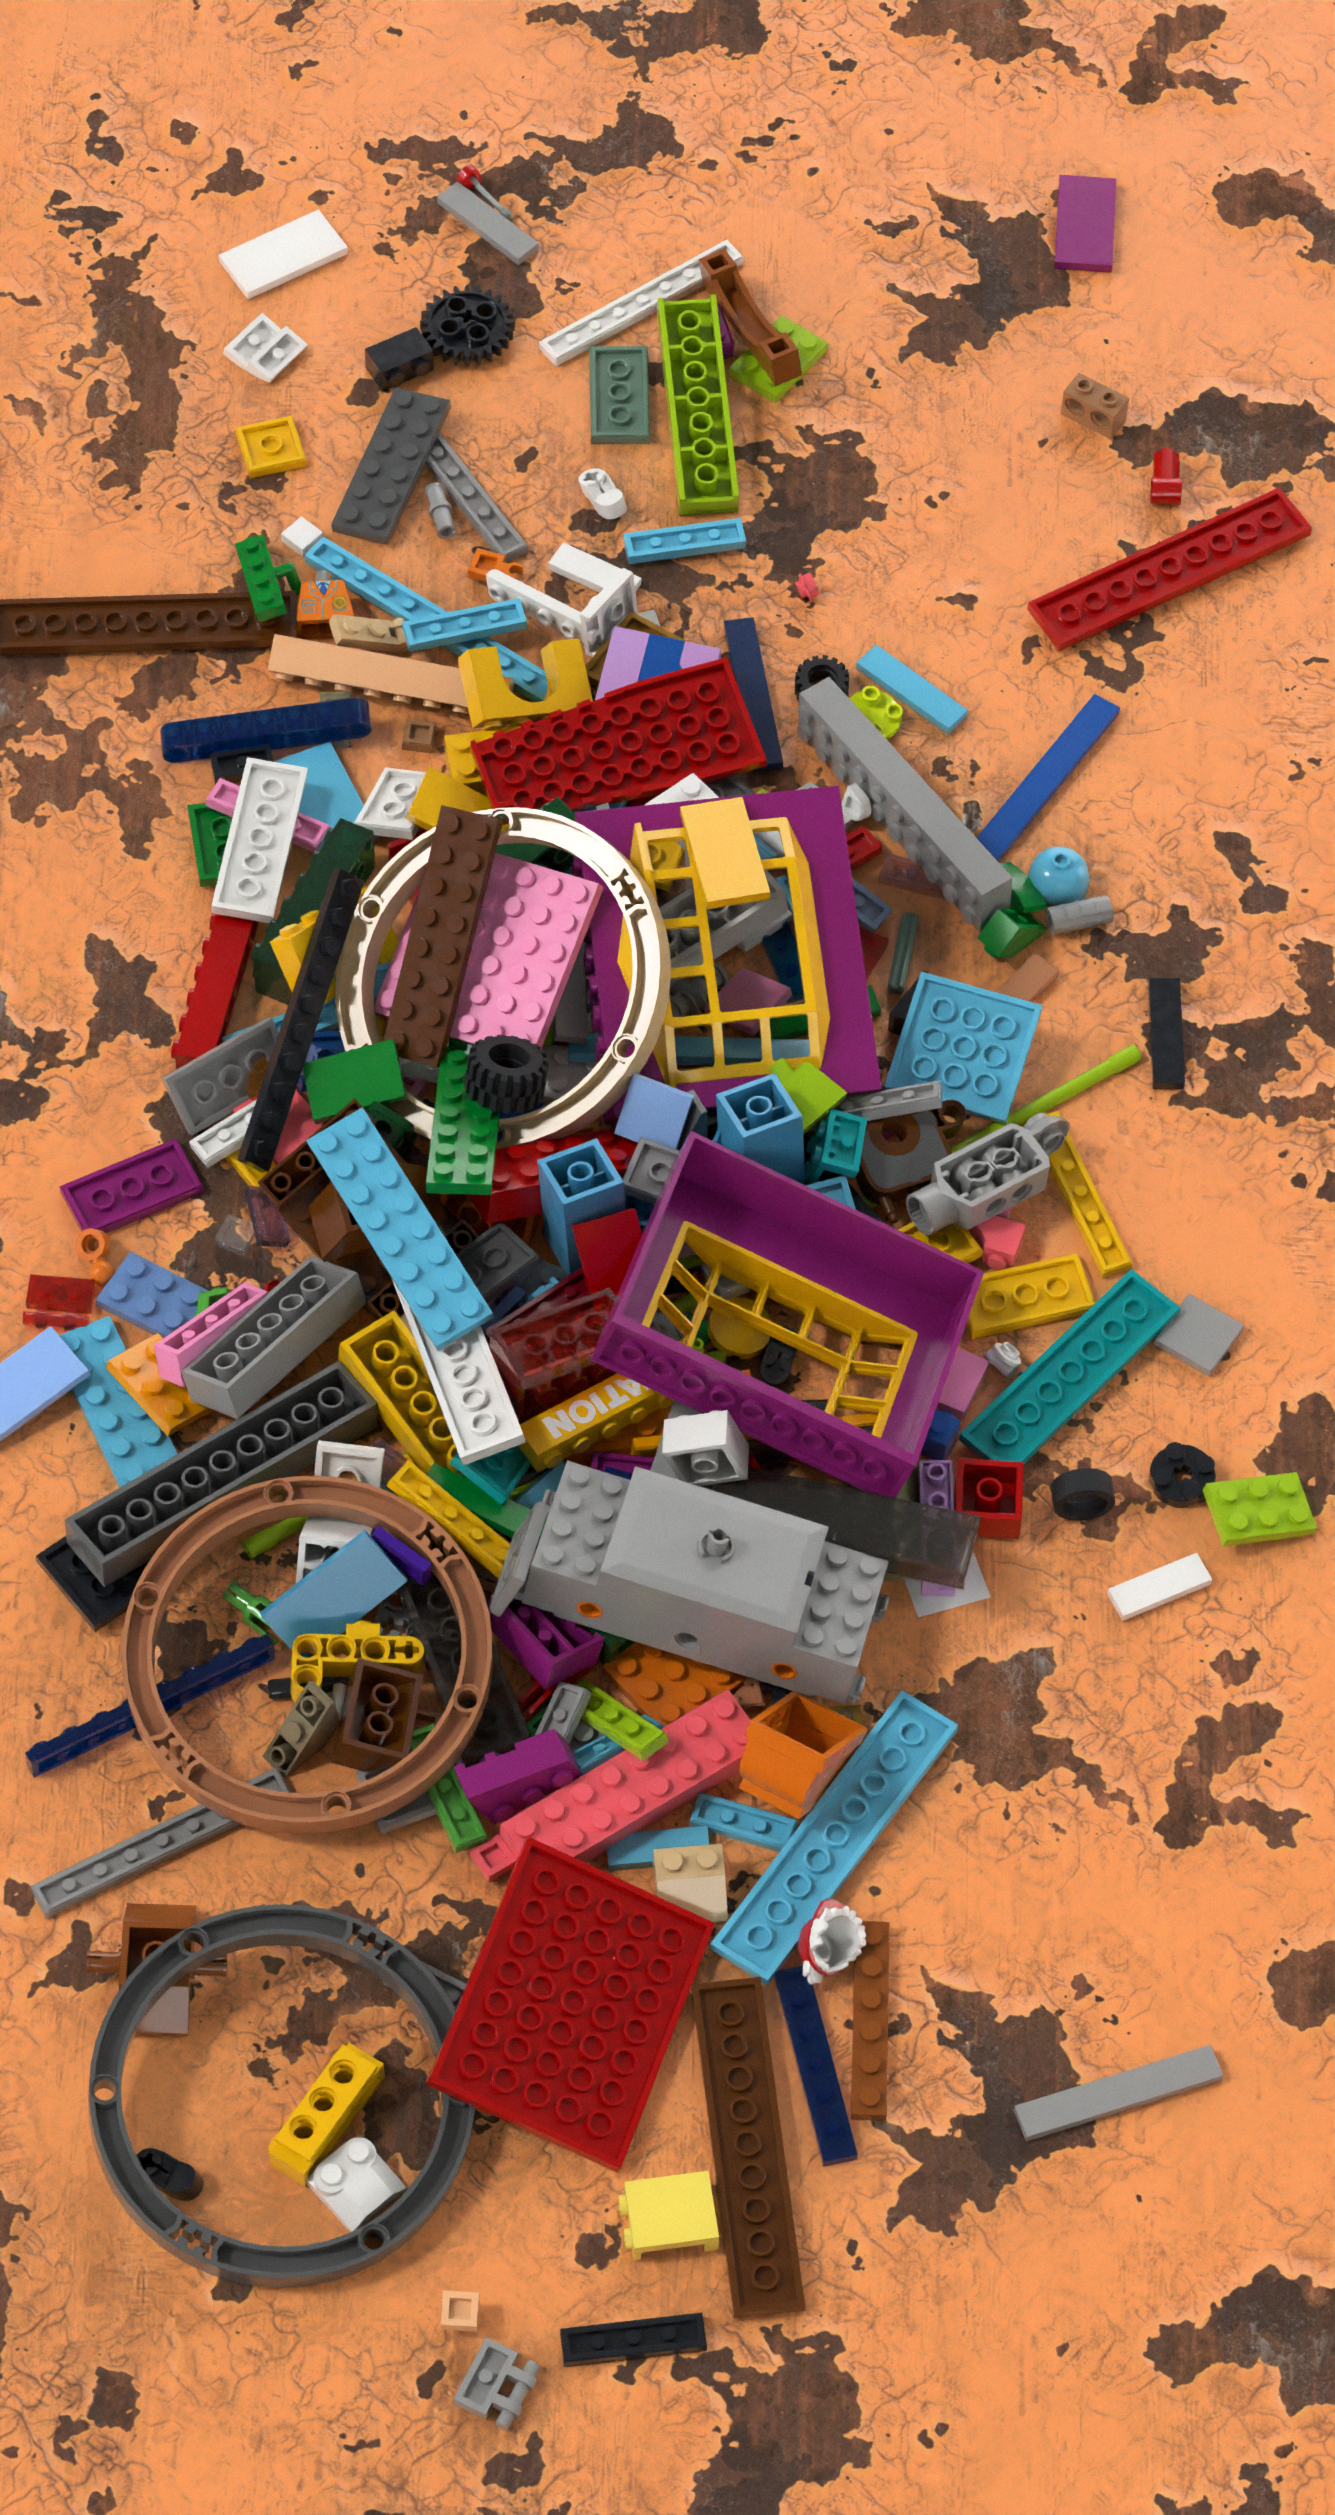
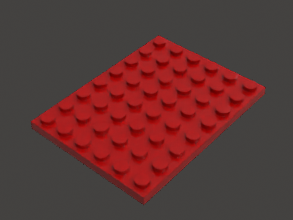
(571, 2004)

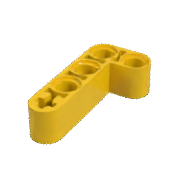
(354, 1646)

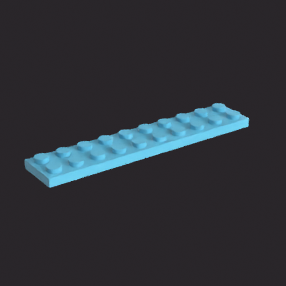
(834, 1836)

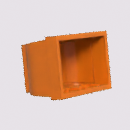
(796, 1752)

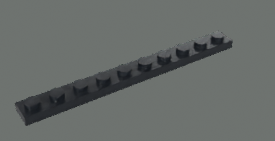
(300, 1020)

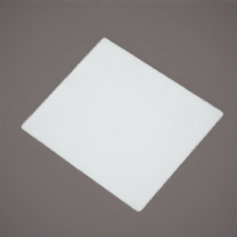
(974, 1590)

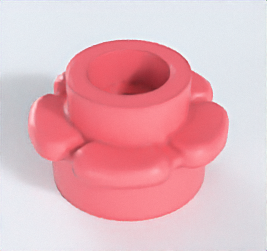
(807, 586)

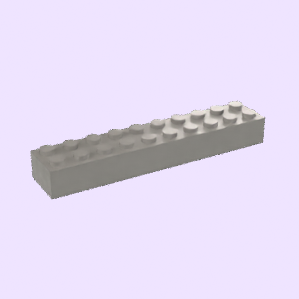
(904, 803)

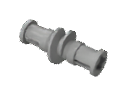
(692, 994)

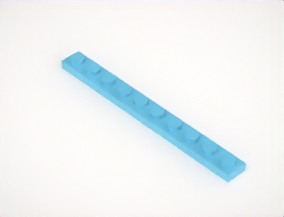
(407, 604)

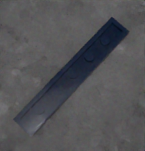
(752, 683)

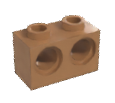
(1094, 406)

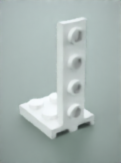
(591, 625)

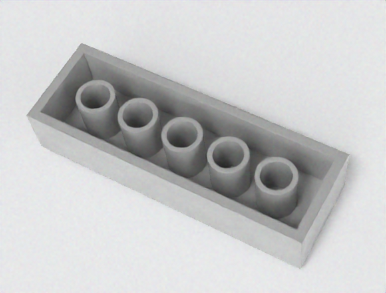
(274, 1337)

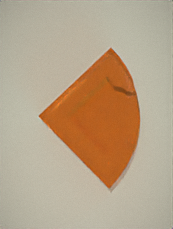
(256, 1078)

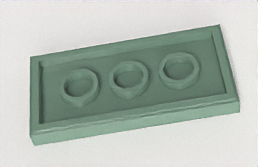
(619, 395)

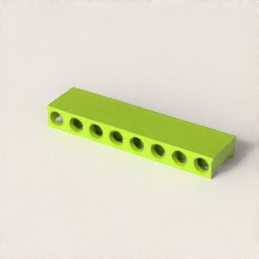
(697, 406)

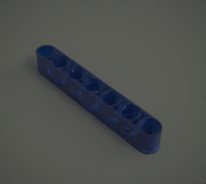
(277, 726)

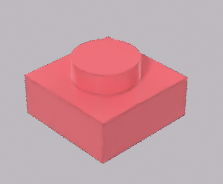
(493, 1858)

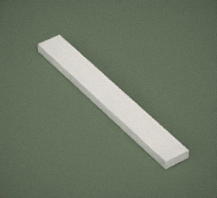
(629, 308)

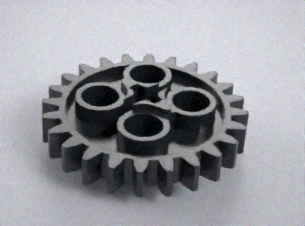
(467, 325)

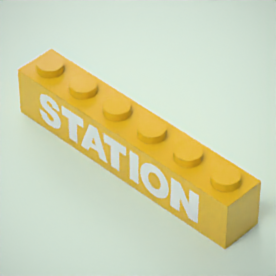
(587, 1419)

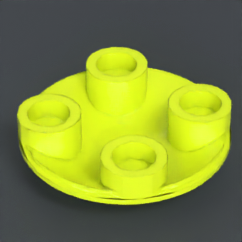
(879, 710)

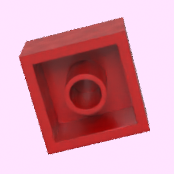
(993, 1492)

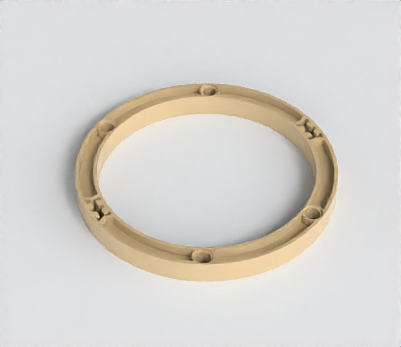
(648, 988)

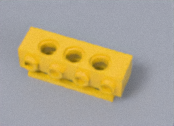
(300, 2157)

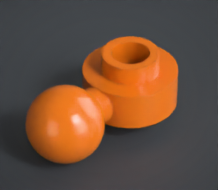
(101, 1270)

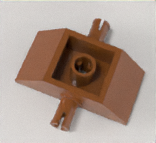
(143, 1932)

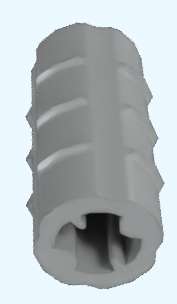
(1079, 915)

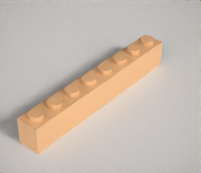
(369, 671)

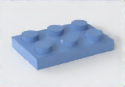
(149, 1296)

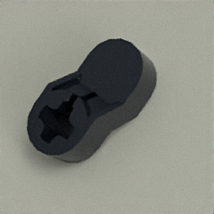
(774, 1370)
(183, 2180)

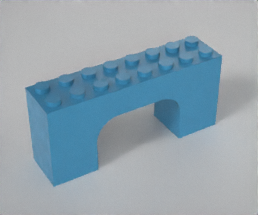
(584, 1185)

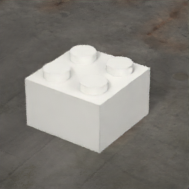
(705, 1448)

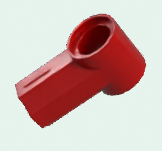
(1165, 483)

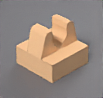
(459, 2311)

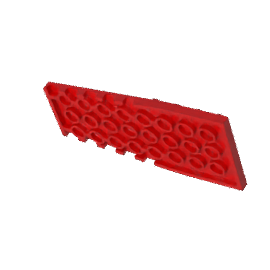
(625, 744)

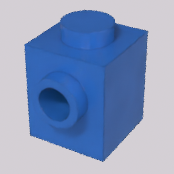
(941, 1435)

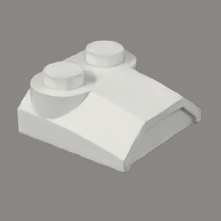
(355, 2183)

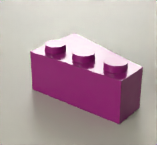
(545, 1643)
(520, 1776)

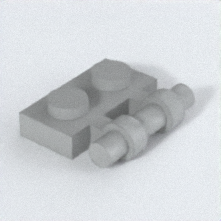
(486, 2378)

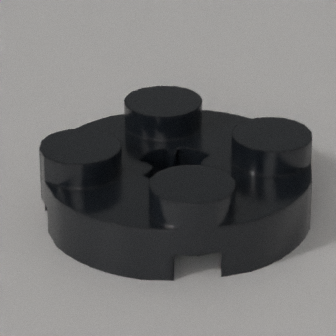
(1181, 1458)

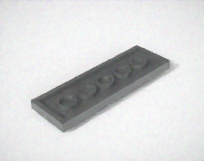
(391, 466)

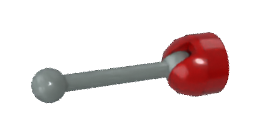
(471, 179)

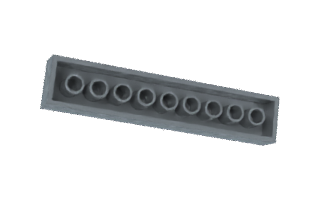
(261, 1446)

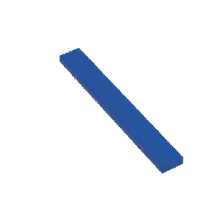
(1047, 776)

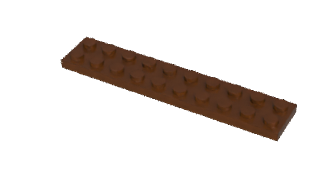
(139, 623)
(747, 2148)

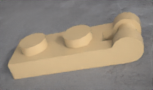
(368, 633)

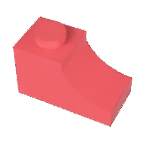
(1000, 1241)

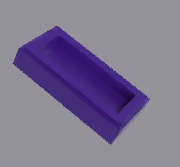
(403, 1556)

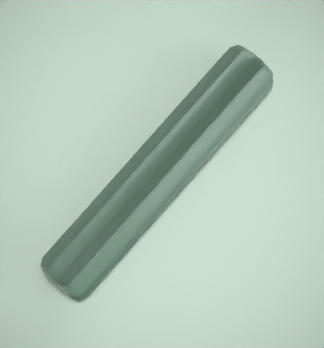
(903, 953)

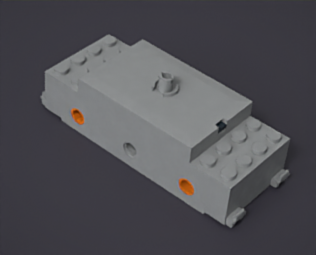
(707, 1579)

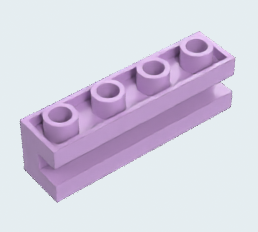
(936, 1490)

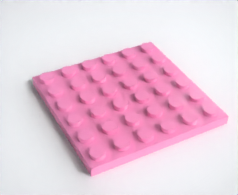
(519, 953)

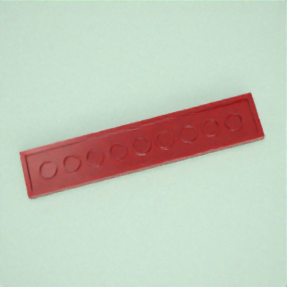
(1169, 569)

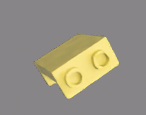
(669, 2213)

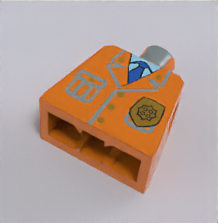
(318, 603)

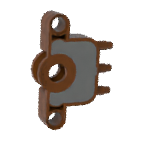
(899, 1169)

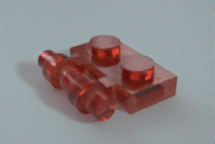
(62, 1295)

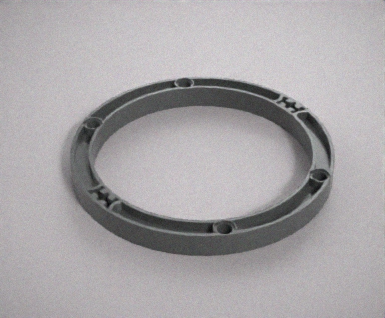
(151, 2209)

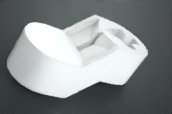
(602, 493)

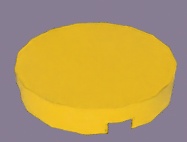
(734, 1336)

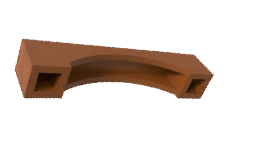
(771, 349)

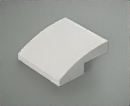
(264, 348)

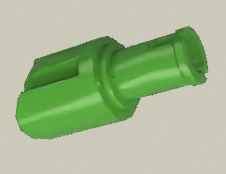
(250, 1607)

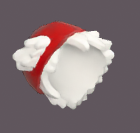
(830, 1940)

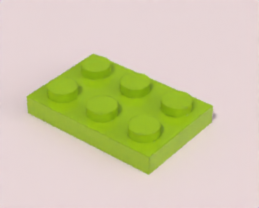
(751, 374)
(1259, 1509)

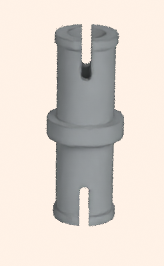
(440, 510)

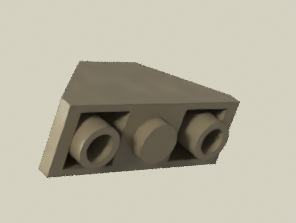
(303, 1730)

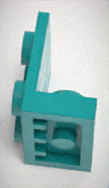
(835, 1146)

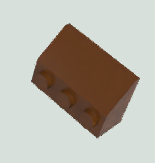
(377, 1716)

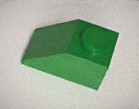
(1010, 932)

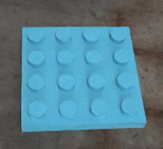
(966, 1041)

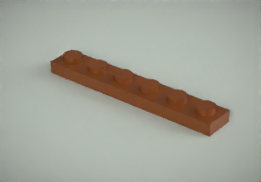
(870, 2025)

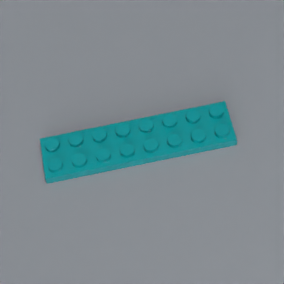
(1070, 1371)

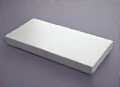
(283, 254)

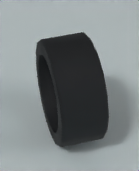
(1082, 1494)

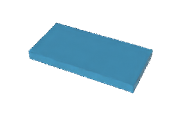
(335, 1592)

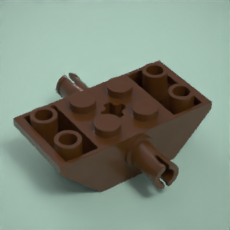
(339, 1232)

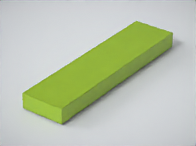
(621, 1724)

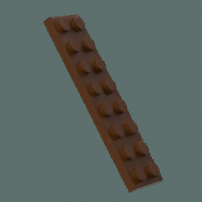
(442, 934)

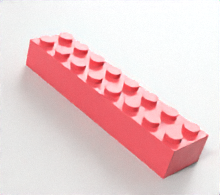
(634, 1793)

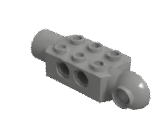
(988, 1175)

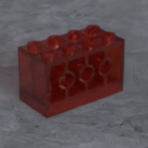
(550, 1354)

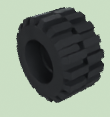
(506, 1074)

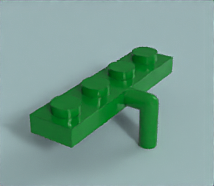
(262, 577)

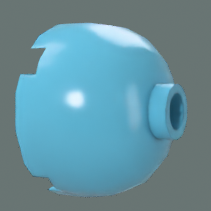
(1060, 875)

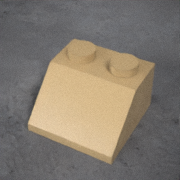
(693, 1879)

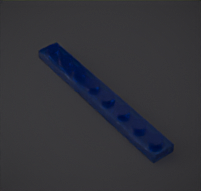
(113, 1723)

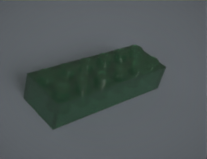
(344, 847)

